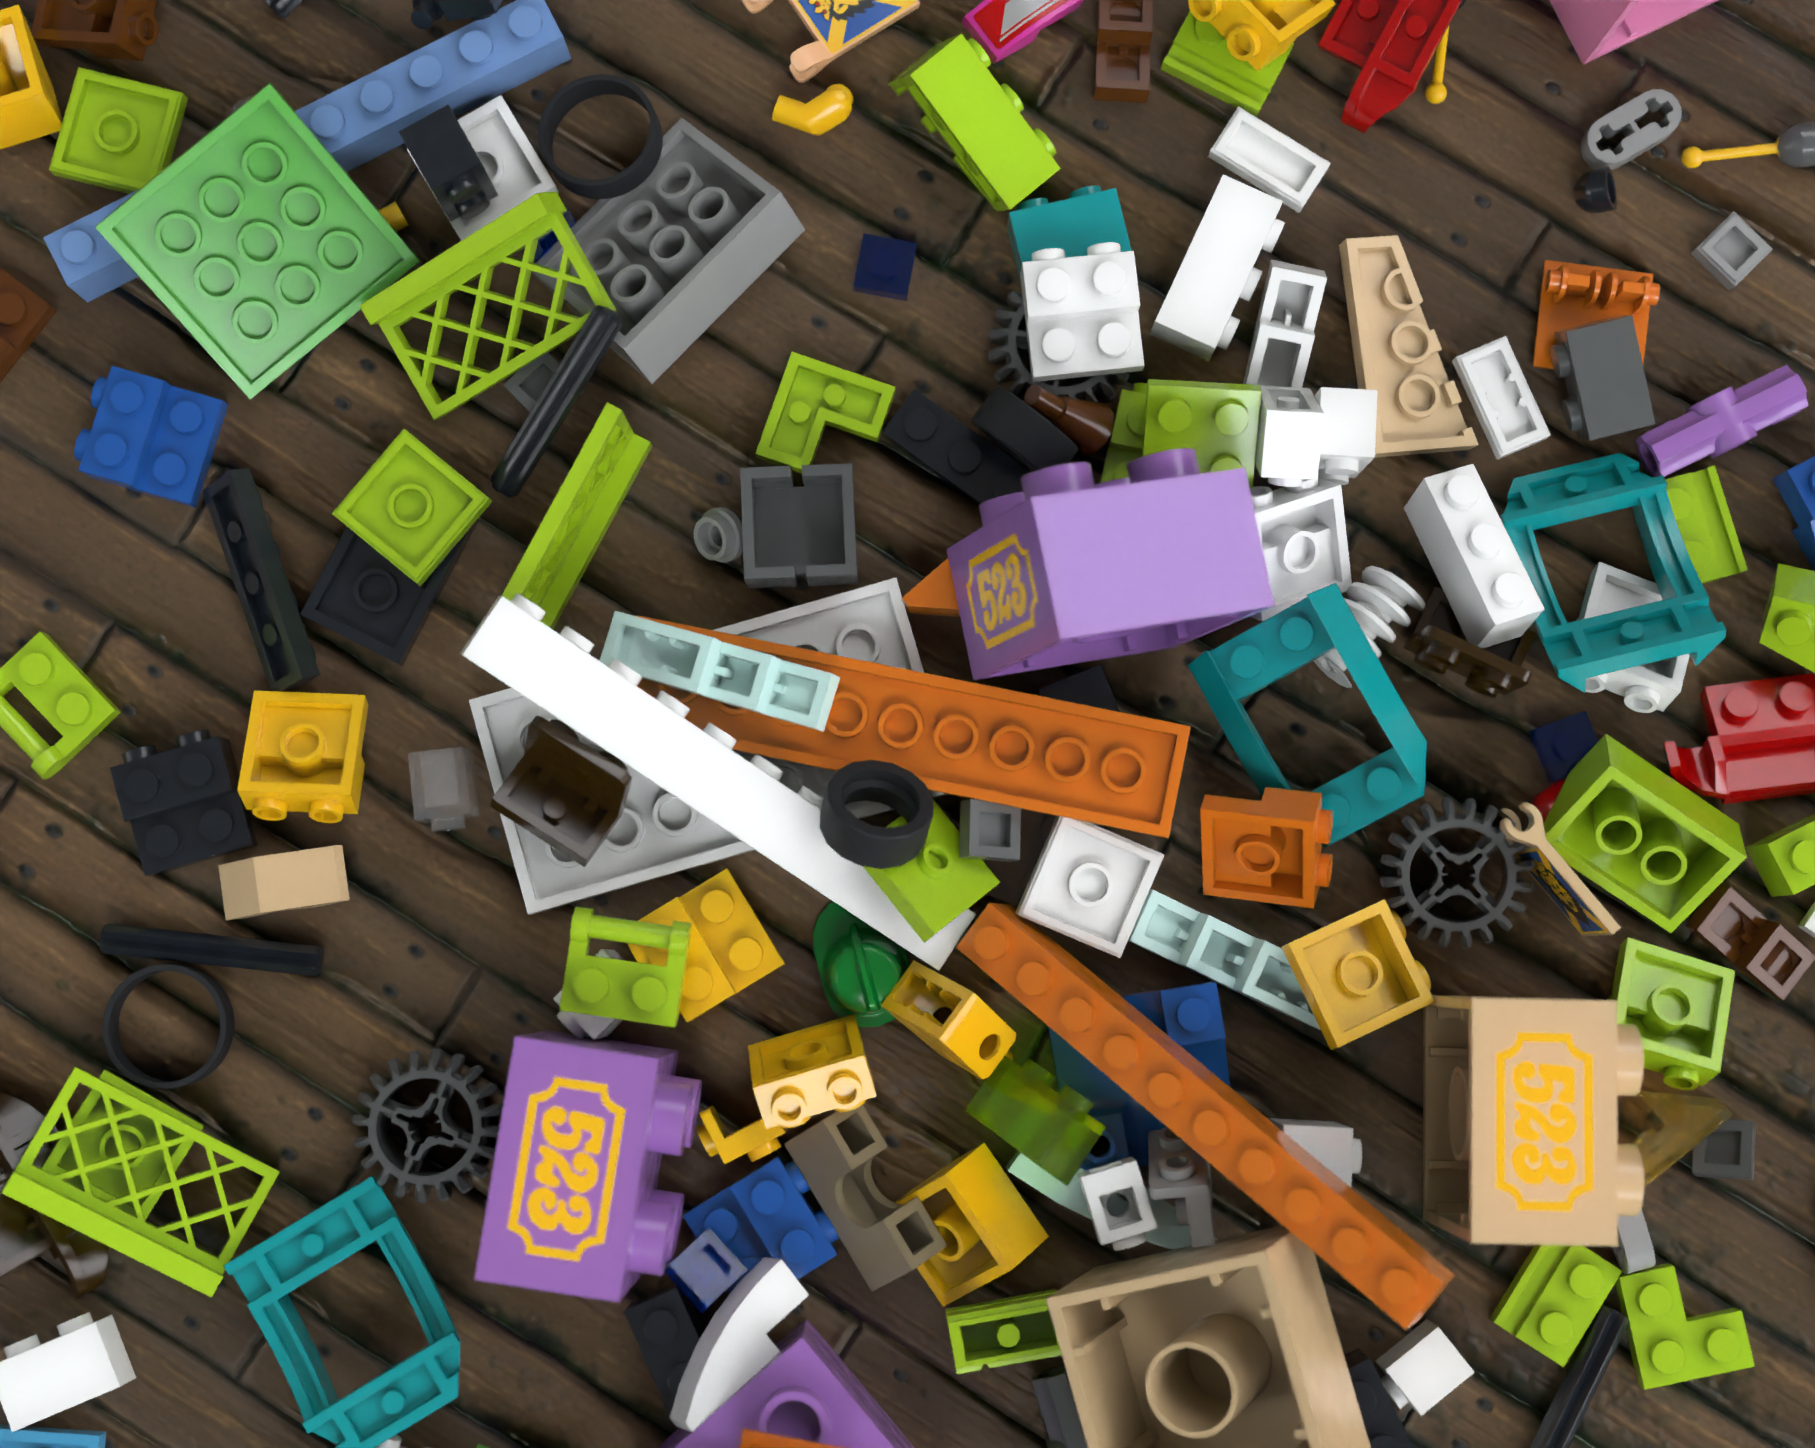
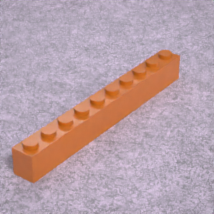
(1207, 1114)

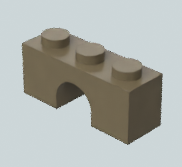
(878, 1234)

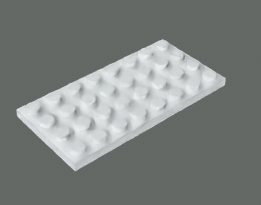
(656, 828)

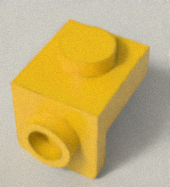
(750, 1139)

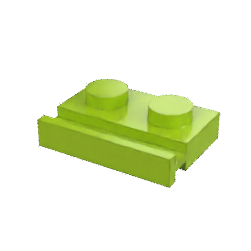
(1204, 61)
(1706, 524)
(1555, 1298)

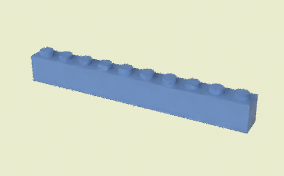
(367, 115)

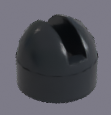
(1599, 191)

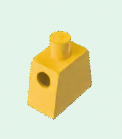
(970, 1036)

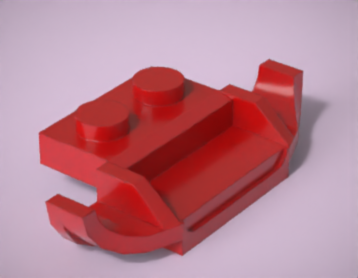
(1390, 46)
(1757, 741)

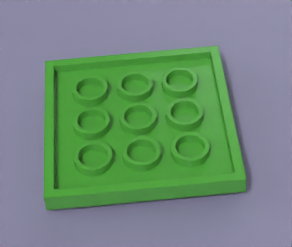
(258, 241)

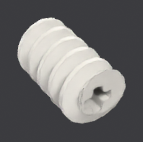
(1374, 607)

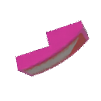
(1012, 24)

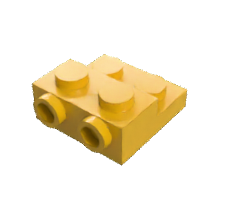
(1260, 28)
(303, 755)
(725, 945)
(1359, 974)
(810, 1073)

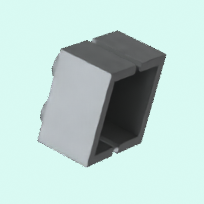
(798, 528)

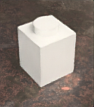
(1422, 1368)

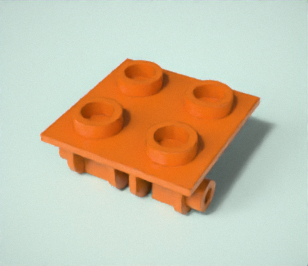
(1585, 294)

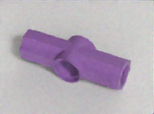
(1722, 422)

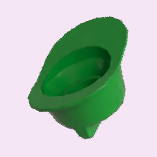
(856, 965)

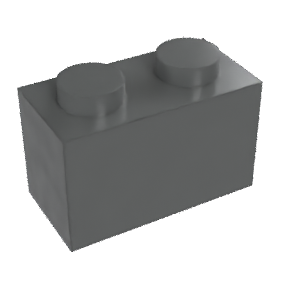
(1602, 378)

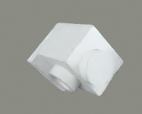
(1118, 1178)

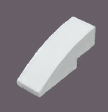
(1285, 325)
(736, 1341)

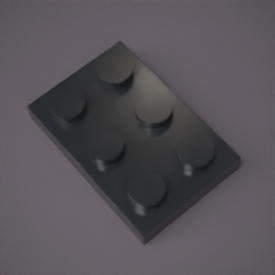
(374, 600)

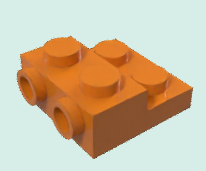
(1266, 847)

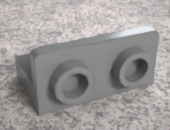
(1183, 1175)

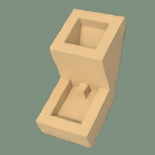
(284, 882)

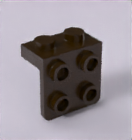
(1443, 646)
(564, 790)

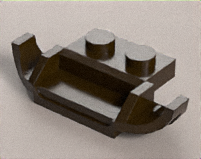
(28, 1232)

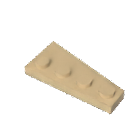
(1399, 353)

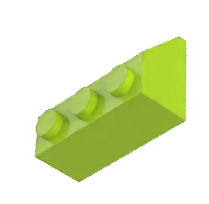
(1642, 834)

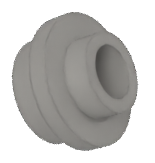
(719, 535)

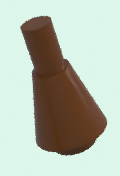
(1080, 420)

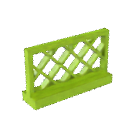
(466, 262)
(579, 515)
(117, 1227)

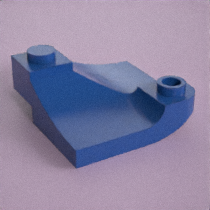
(1186, 1015)

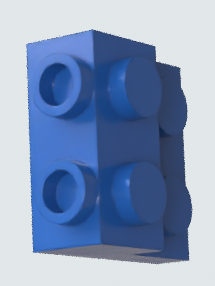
(150, 436)
(768, 1218)

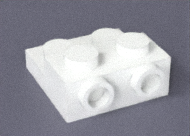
(1082, 313)
(1302, 540)
(1643, 686)

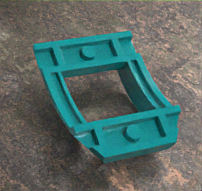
(1625, 637)
(1283, 646)
(308, 1249)

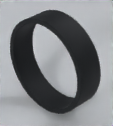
(582, 90)
(111, 1026)

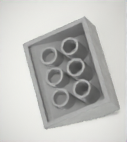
(678, 248)

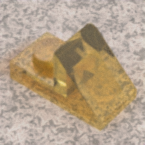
(1687, 1124)

